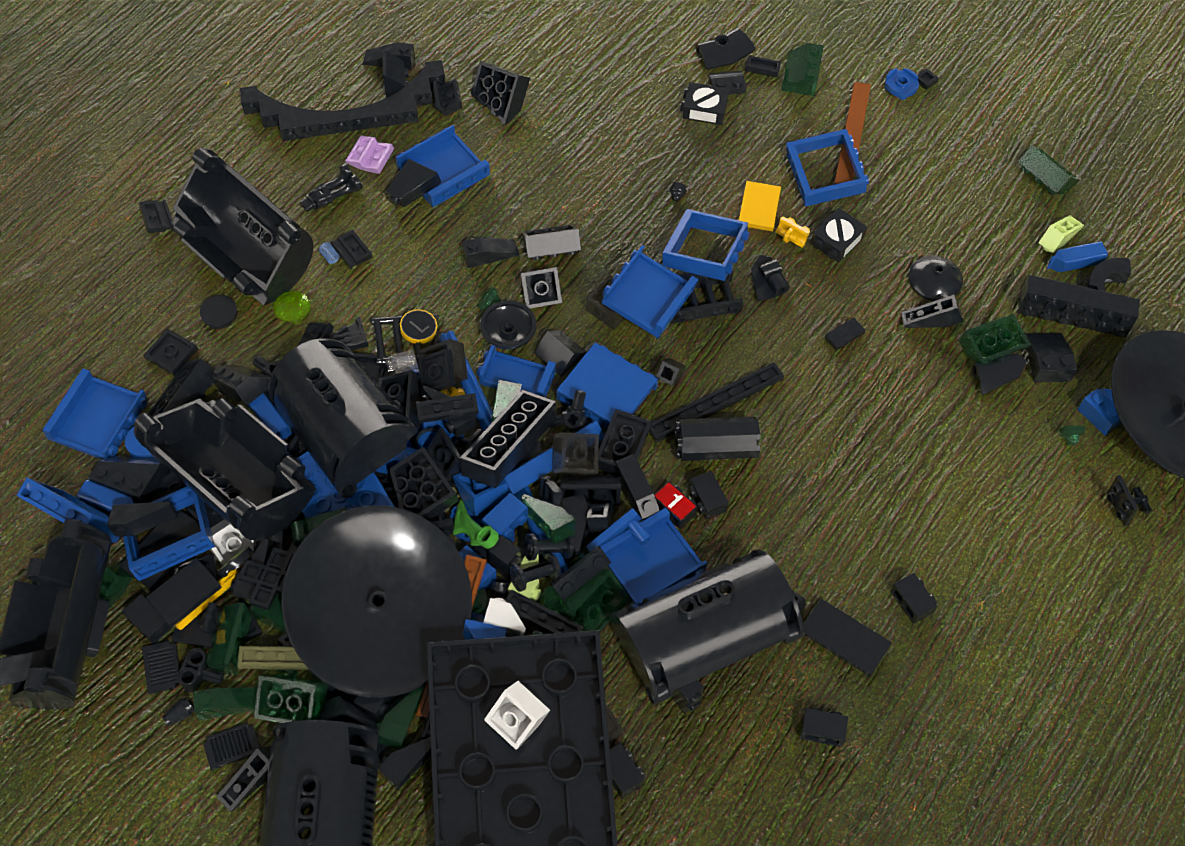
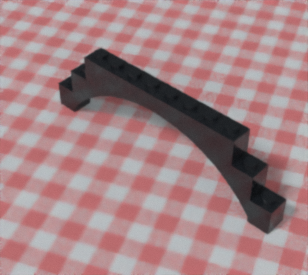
(307, 123)

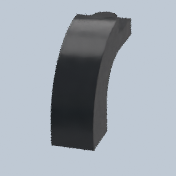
(1109, 271)

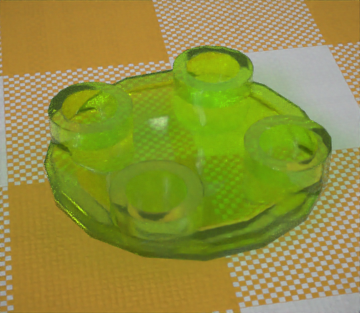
(291, 306)

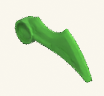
(465, 524)

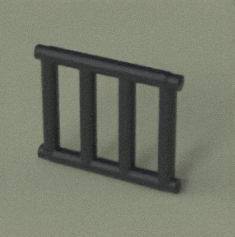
(395, 321)

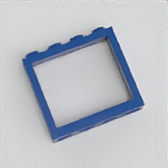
(831, 192)
(708, 223)
(63, 505)
(177, 551)

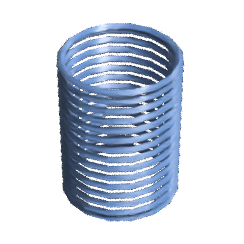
(326, 255)

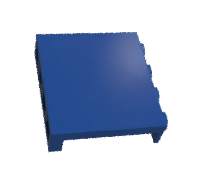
(451, 160)
(647, 293)
(608, 385)
(94, 416)
(655, 565)

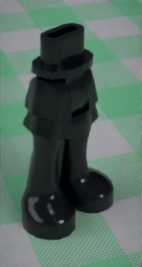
(322, 196)

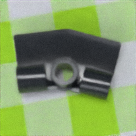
(725, 49)

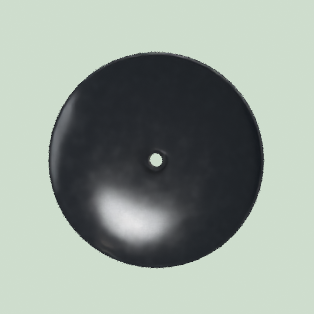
(1151, 396)
(332, 591)

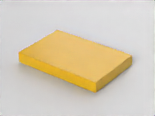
(760, 205)

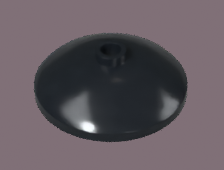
(933, 284)
(508, 317)

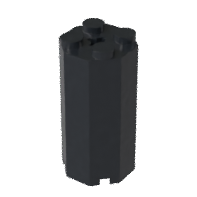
(717, 438)

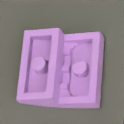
(369, 154)

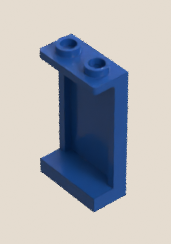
(531, 375)

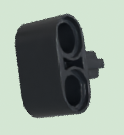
(198, 671)

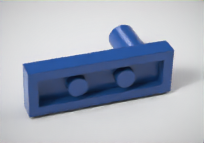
(630, 522)

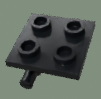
(1124, 503)
(200, 629)

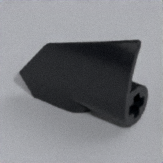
(768, 278)
(998, 371)

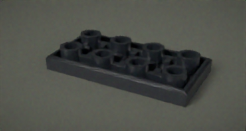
(161, 537)
(846, 637)

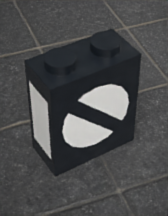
(704, 103)
(838, 235)

